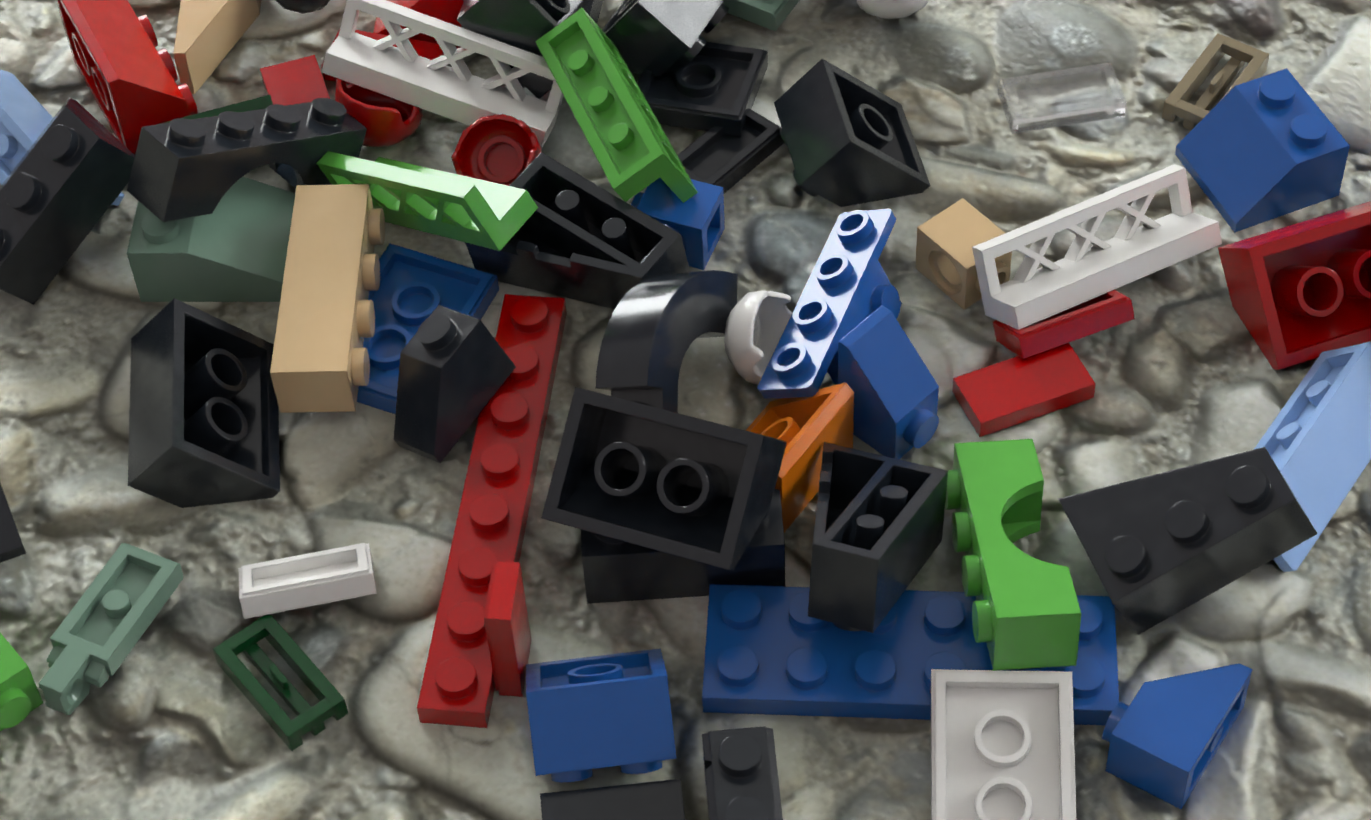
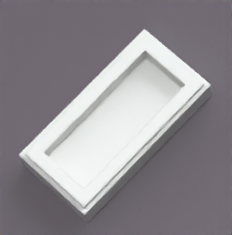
(306, 580)

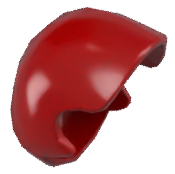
(385, 118)
(495, 149)

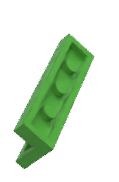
(611, 109)
(436, 199)

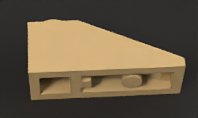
(207, 34)

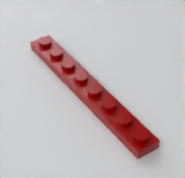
(492, 512)

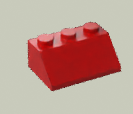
(123, 67)
(1304, 285)

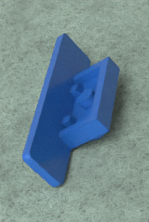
(837, 297)

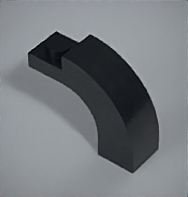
(655, 328)

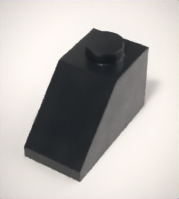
(446, 381)

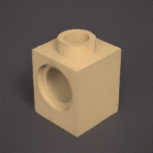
(947, 255)

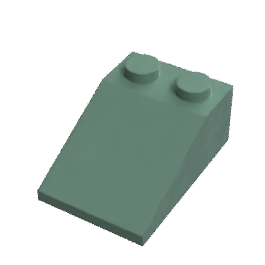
(218, 255)

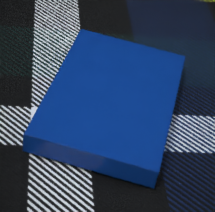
(407, 295)

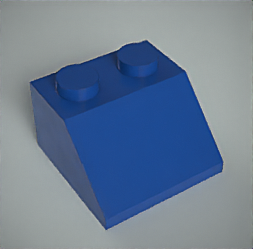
(1265, 152)
(600, 714)

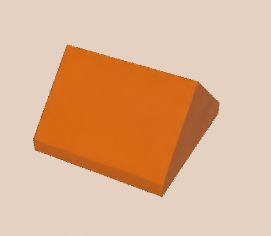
(805, 427)

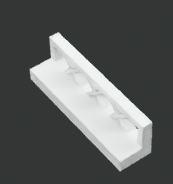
(431, 83)
(1100, 268)

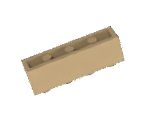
(325, 299)

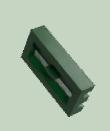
(308, 717)

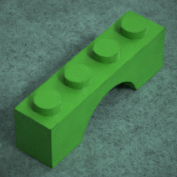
(1023, 603)

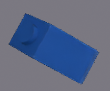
(890, 386)
(1174, 730)

